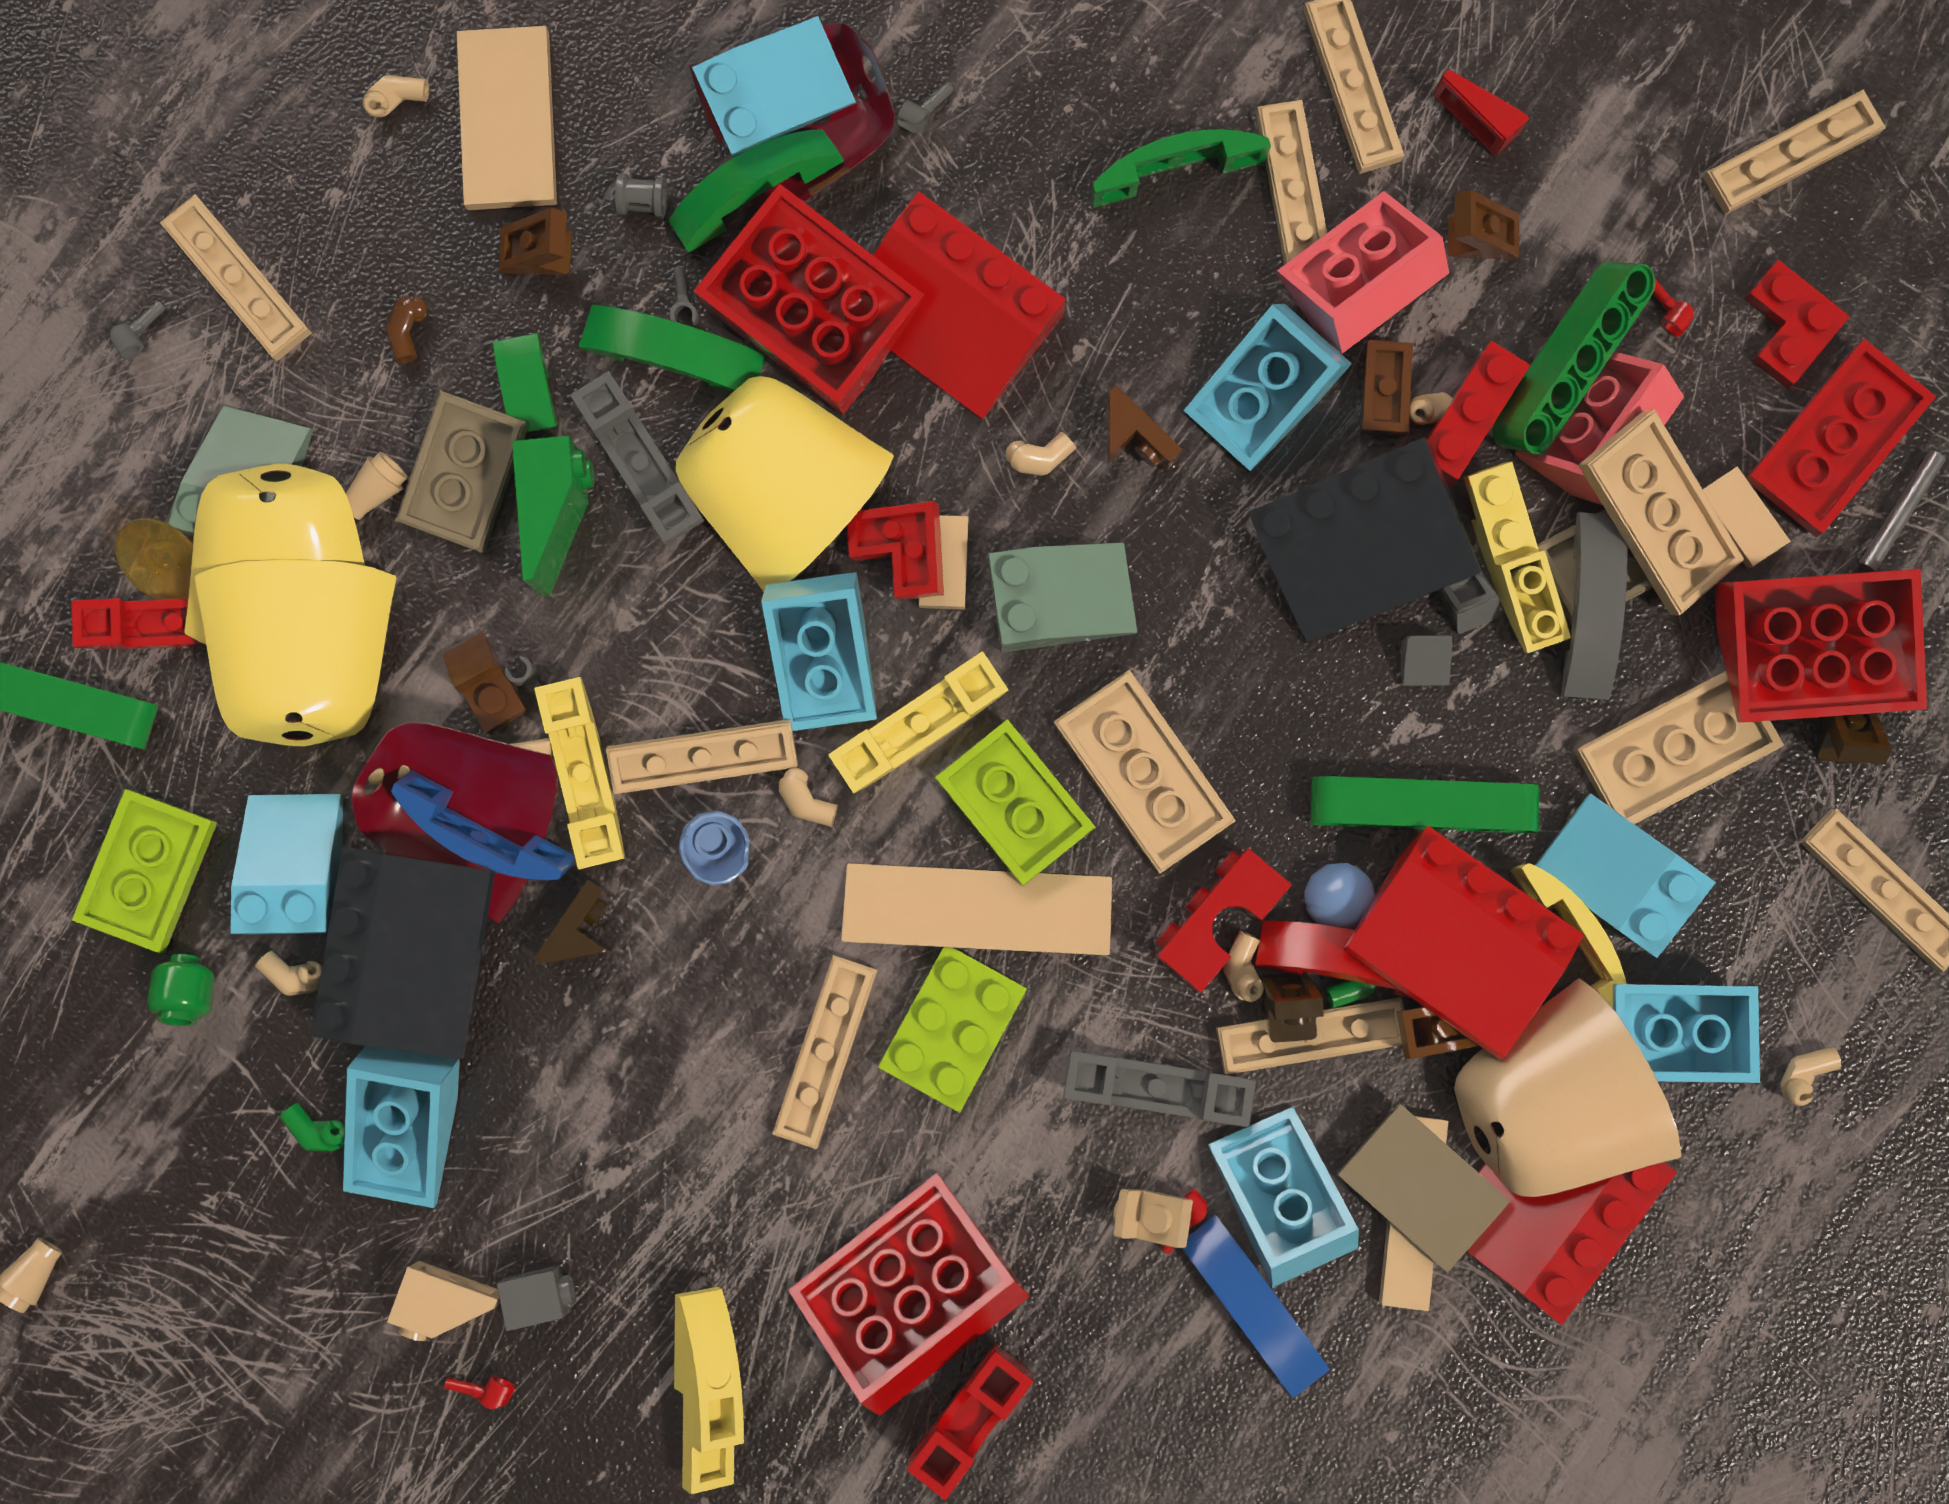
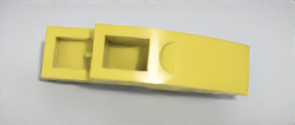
(1513, 558)
(711, 1389)

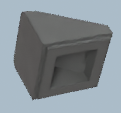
(1470, 603)
(1426, 660)

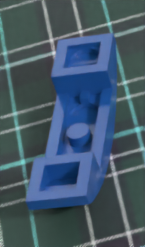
(427, 807)
(1254, 1306)

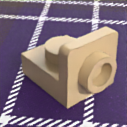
(1152, 1217)

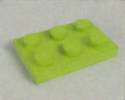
(1015, 802)
(144, 871)
(952, 1028)

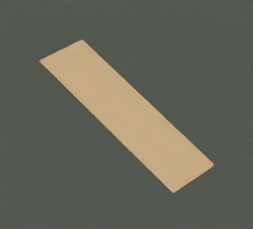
(977, 909)

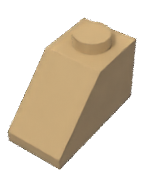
(438, 1301)

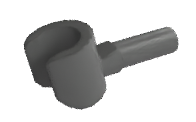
(916, 117)
(682, 297)
(126, 335)
(529, 680)

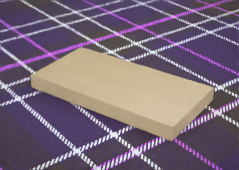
(506, 118)
(1661, 512)
(1674, 751)
(1144, 771)

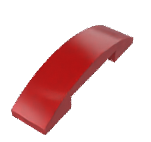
(130, 624)
(1313, 949)

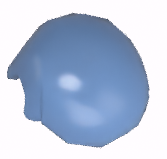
(714, 847)
(1338, 895)

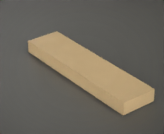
(1353, 84)
(1794, 152)
(1292, 177)
(236, 277)
(702, 756)
(1881, 886)
(1338, 1033)
(825, 1052)
(1406, 1268)

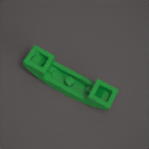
(1231, 147)
(748, 176)
(670, 347)

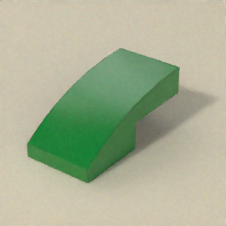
(524, 381)

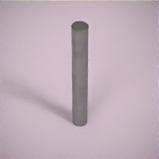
(1902, 511)

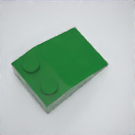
(551, 501)

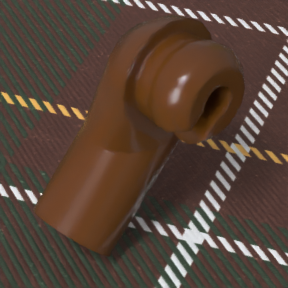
(399, 324)

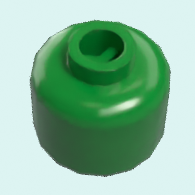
(180, 991)

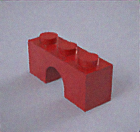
(1475, 409)
(1244, 884)
(967, 1420)

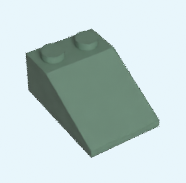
(233, 444)
(1061, 595)

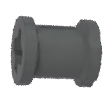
(641, 195)

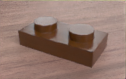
(1386, 388)

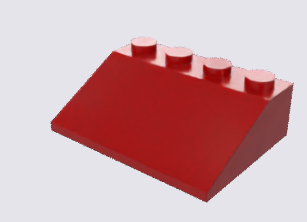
(809, 298)
(978, 309)
(1823, 645)
(1463, 942)
(1563, 1241)
(907, 1295)

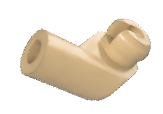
(391, 91)
(1429, 407)
(1037, 459)
(800, 801)
(1240, 970)
(290, 979)
(1801, 1071)

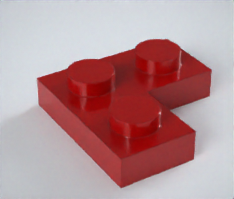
(1804, 321)
(912, 539)

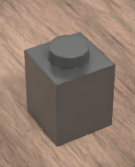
(535, 1297)

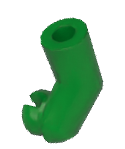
(1347, 992)
(313, 1134)

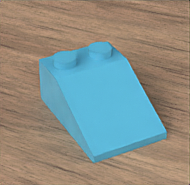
(774, 85)
(1267, 385)
(820, 651)
(287, 864)
(1625, 875)
(1694, 1030)
(398, 1124)
(1284, 1197)

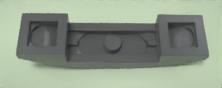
(637, 458)
(1597, 608)
(1159, 1088)

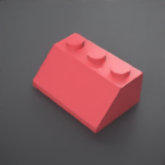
(1365, 271)
(1614, 399)

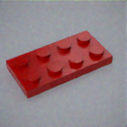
(1840, 438)

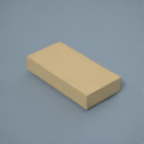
(1745, 517)
(954, 562)

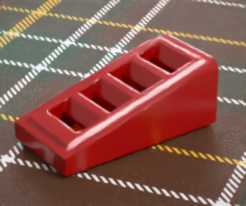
(1480, 112)

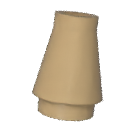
(374, 484)
(27, 1276)

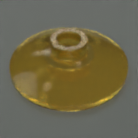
(155, 558)

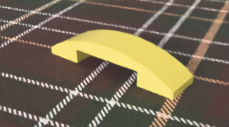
(919, 723)
(581, 772)
(1595, 942)

